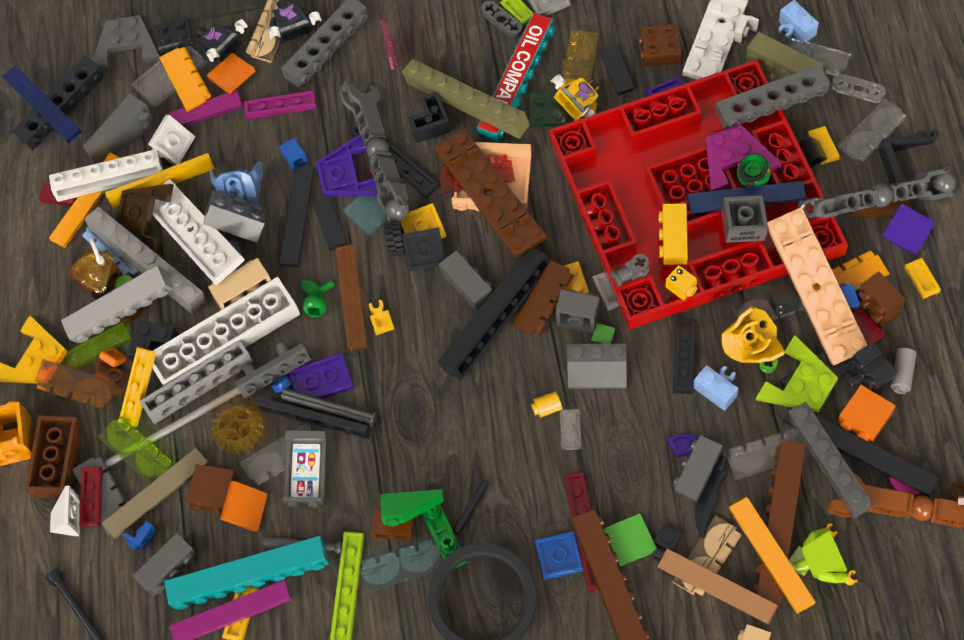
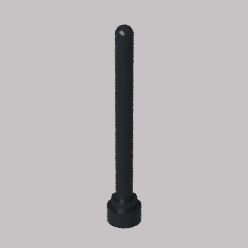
(56, 579)

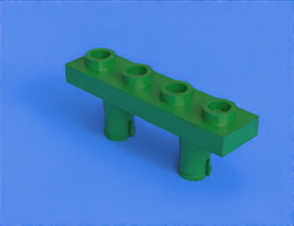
(441, 532)

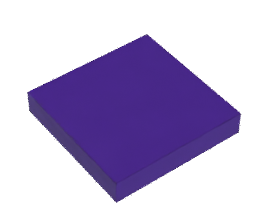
(908, 229)

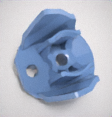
(246, 184)

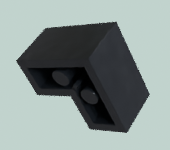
(432, 121)
(150, 336)

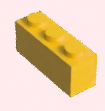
(673, 234)

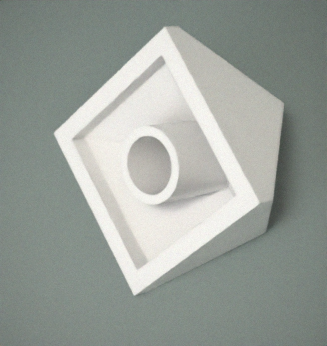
(66, 513)

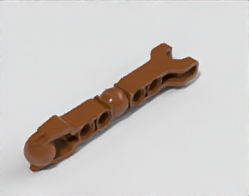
(905, 505)

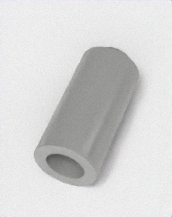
(904, 365)

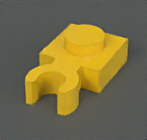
(381, 319)

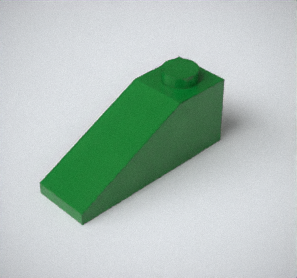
(404, 506)

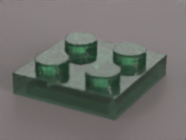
(546, 111)

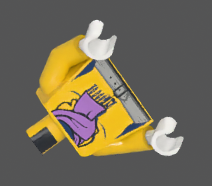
(576, 96)

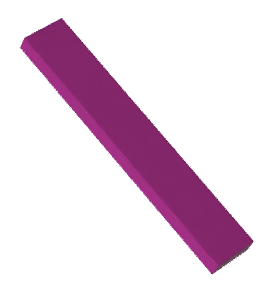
(231, 612)

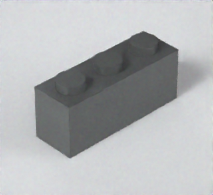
(466, 279)
(697, 468)
(165, 565)

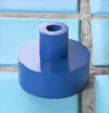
(281, 384)

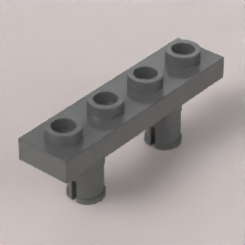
(273, 370)

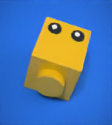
(681, 283)

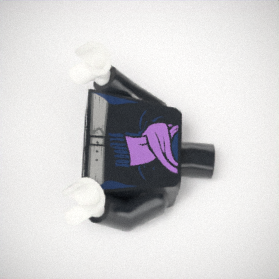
(291, 21)
(220, 41)

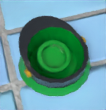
(753, 170)

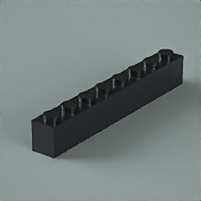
(494, 314)

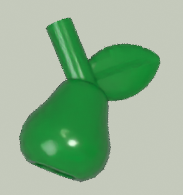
(315, 302)

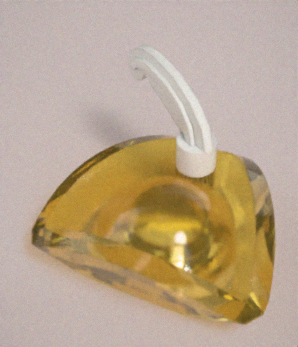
(93, 269)

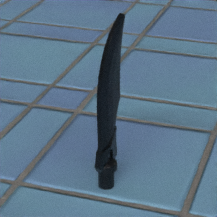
(710, 496)

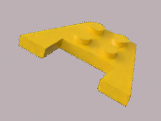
(41, 347)

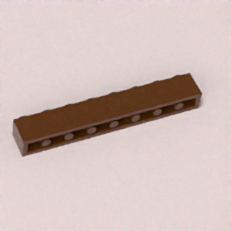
(781, 511)
(608, 578)

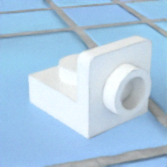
(745, 24)

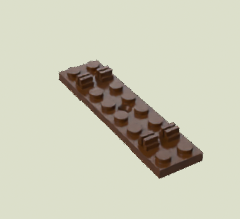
(502, 208)

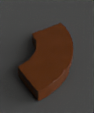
(113, 375)

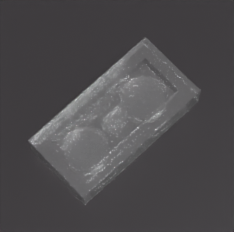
(570, 429)

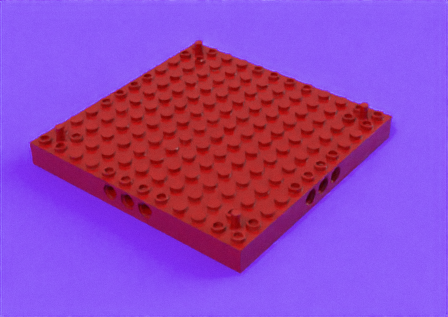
(654, 155)

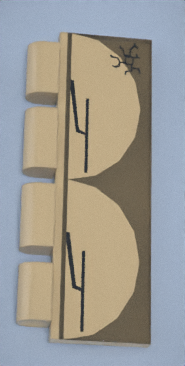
(265, 47)
(711, 549)

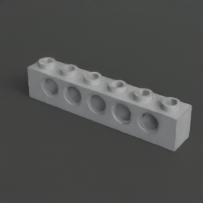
(196, 382)

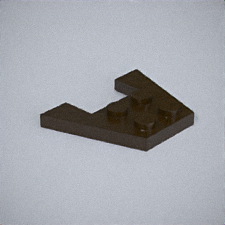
(137, 209)

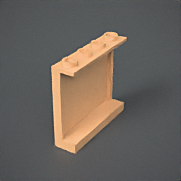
(521, 161)

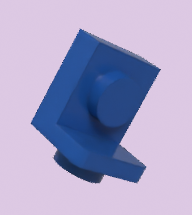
(143, 537)

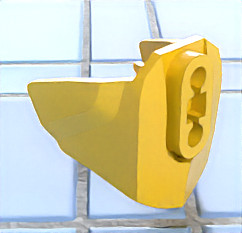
(761, 344)

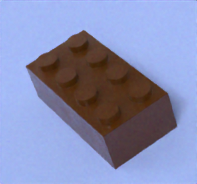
(53, 456)

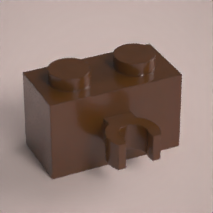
(400, 532)

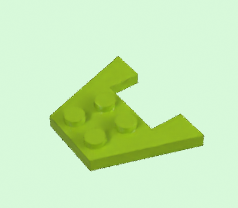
(809, 383)

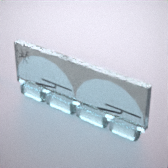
(400, 569)

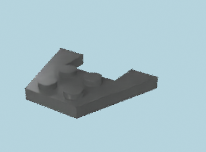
(124, 35)

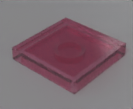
(388, 44)

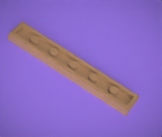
(718, 586)

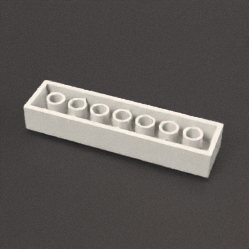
(243, 320)

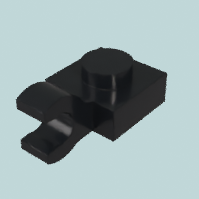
(666, 539)

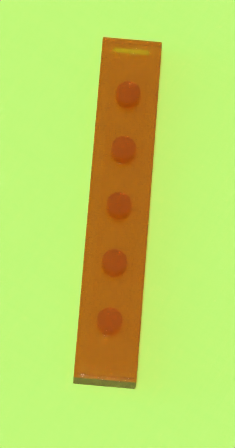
(351, 298)

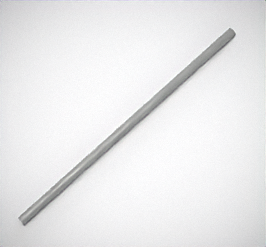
(182, 421)

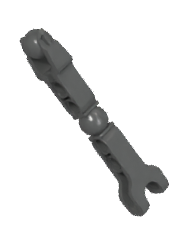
(391, 191)
(882, 194)

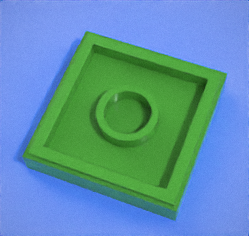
(630, 539)

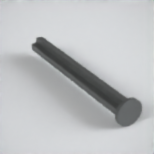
(330, 407)

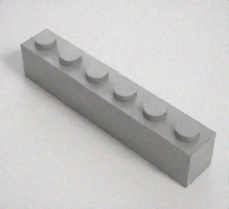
(117, 304)

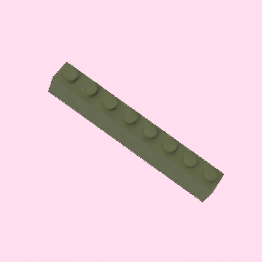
(466, 98)

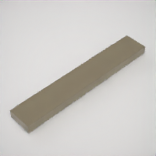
(153, 494)

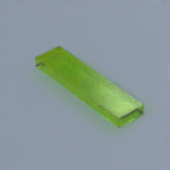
(92, 348)

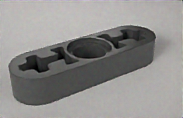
(504, 26)

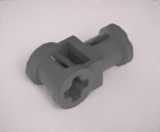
(631, 270)

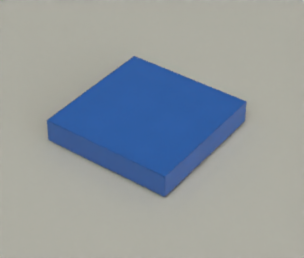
(559, 555)

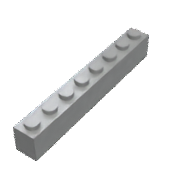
(143, 258)

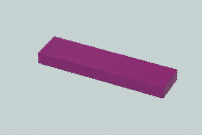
(280, 104)
(211, 108)

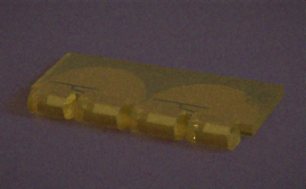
(580, 55)

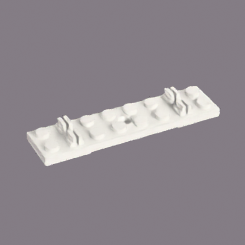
(714, 38)
(203, 243)

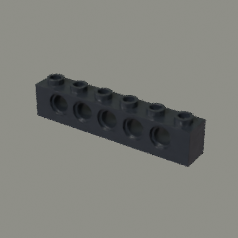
(62, 94)

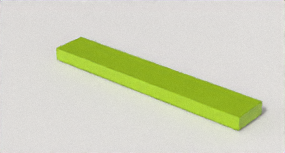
(347, 586)

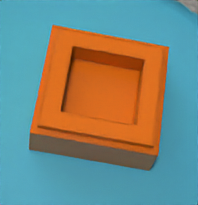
(113, 357)

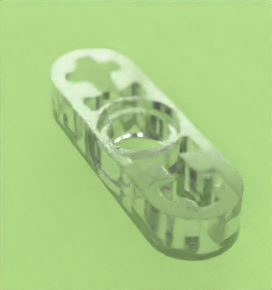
(858, 94)

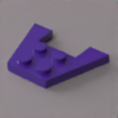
(339, 174)

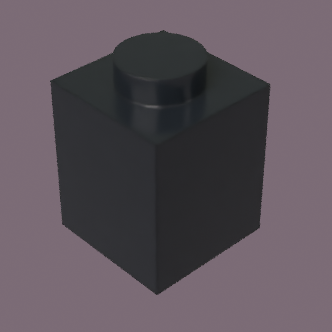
(812, 151)

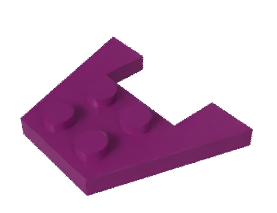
(728, 149)

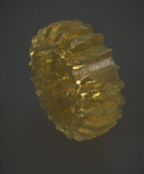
(253, 425)

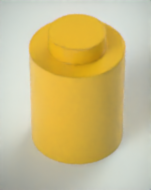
(546, 404)

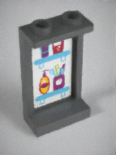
(305, 468)

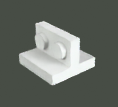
(171, 140)

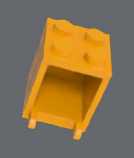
(17, 442)

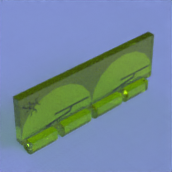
(130, 449)

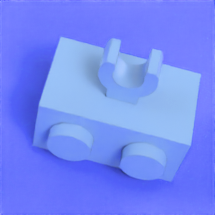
(797, 22)
(716, 386)

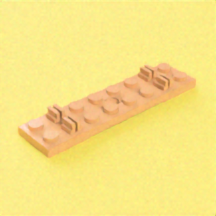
(808, 266)

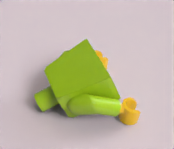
(824, 558)

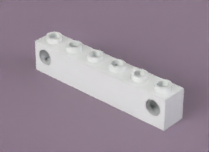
(104, 175)

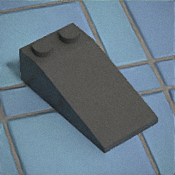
(121, 128)

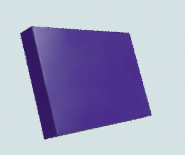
(322, 377)

